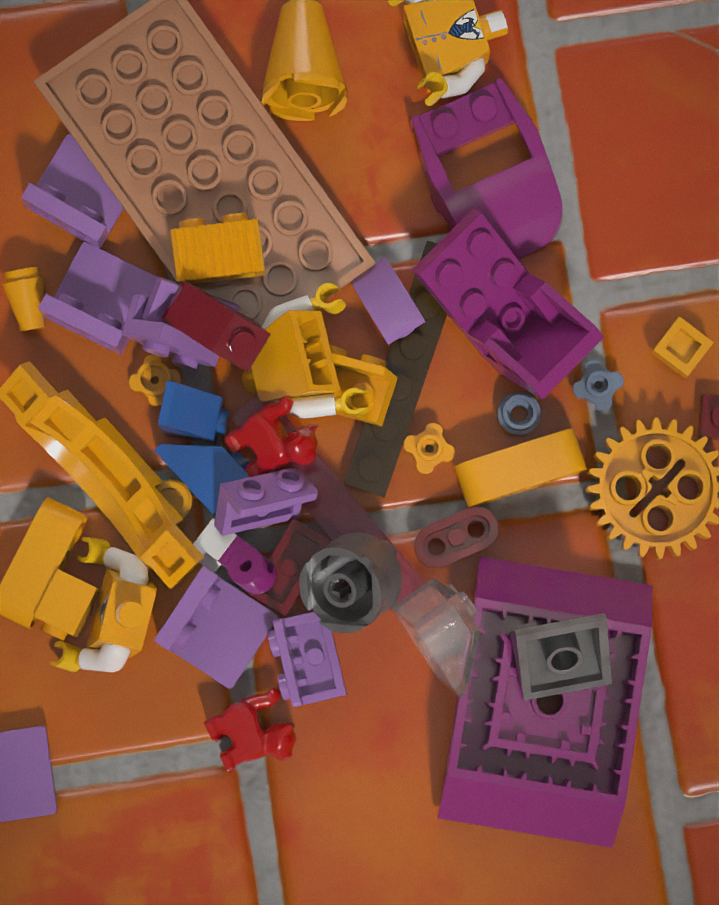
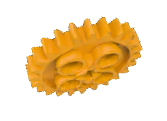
(629, 461)

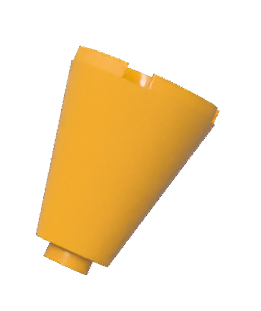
(303, 65)

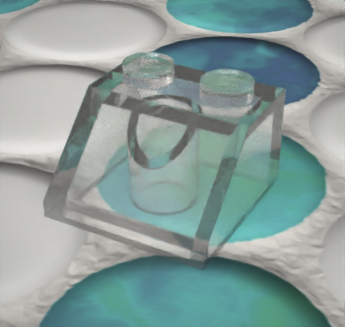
(442, 631)

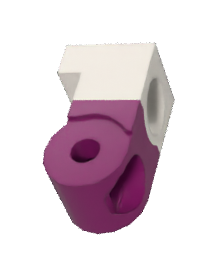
(243, 562)

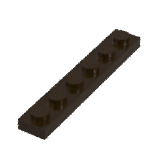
(409, 361)

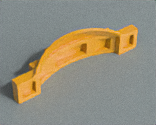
(105, 470)

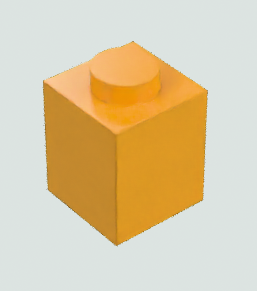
(66, 605)

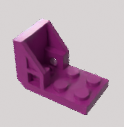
(503, 309)

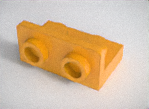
(365, 374)

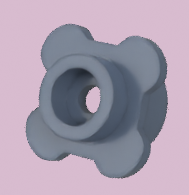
(599, 397)

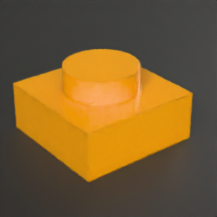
(682, 347)

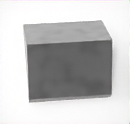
(562, 656)

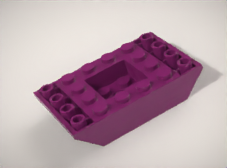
(533, 769)

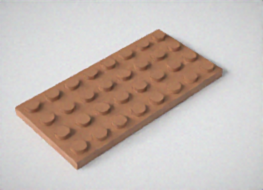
(191, 141)

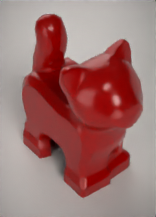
(270, 441)
(243, 727)

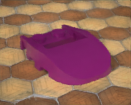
(518, 201)

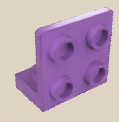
(74, 196)
(97, 297)
(216, 628)
(26, 775)

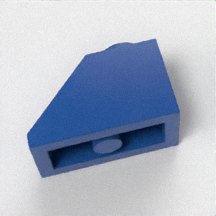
(192, 414)
(203, 469)

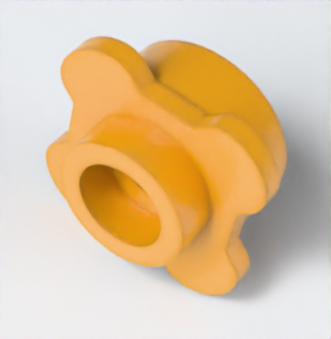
(142, 380)
(431, 436)

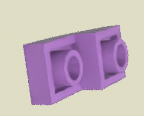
(387, 301)

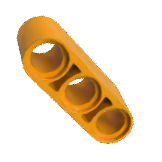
(520, 468)
(41, 553)

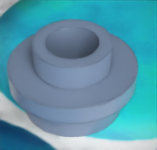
(528, 403)

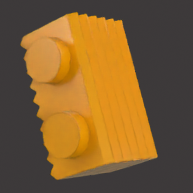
(217, 250)

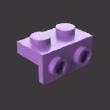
(164, 339)
(262, 500)
(308, 660)

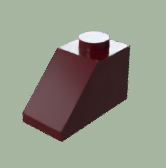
(216, 326)

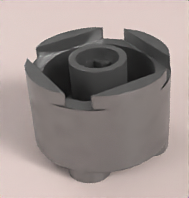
(351, 581)

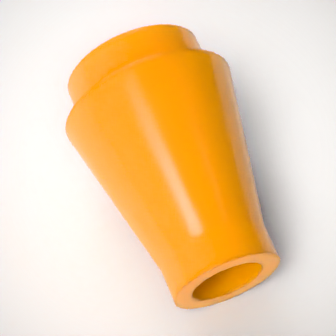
(25, 293)

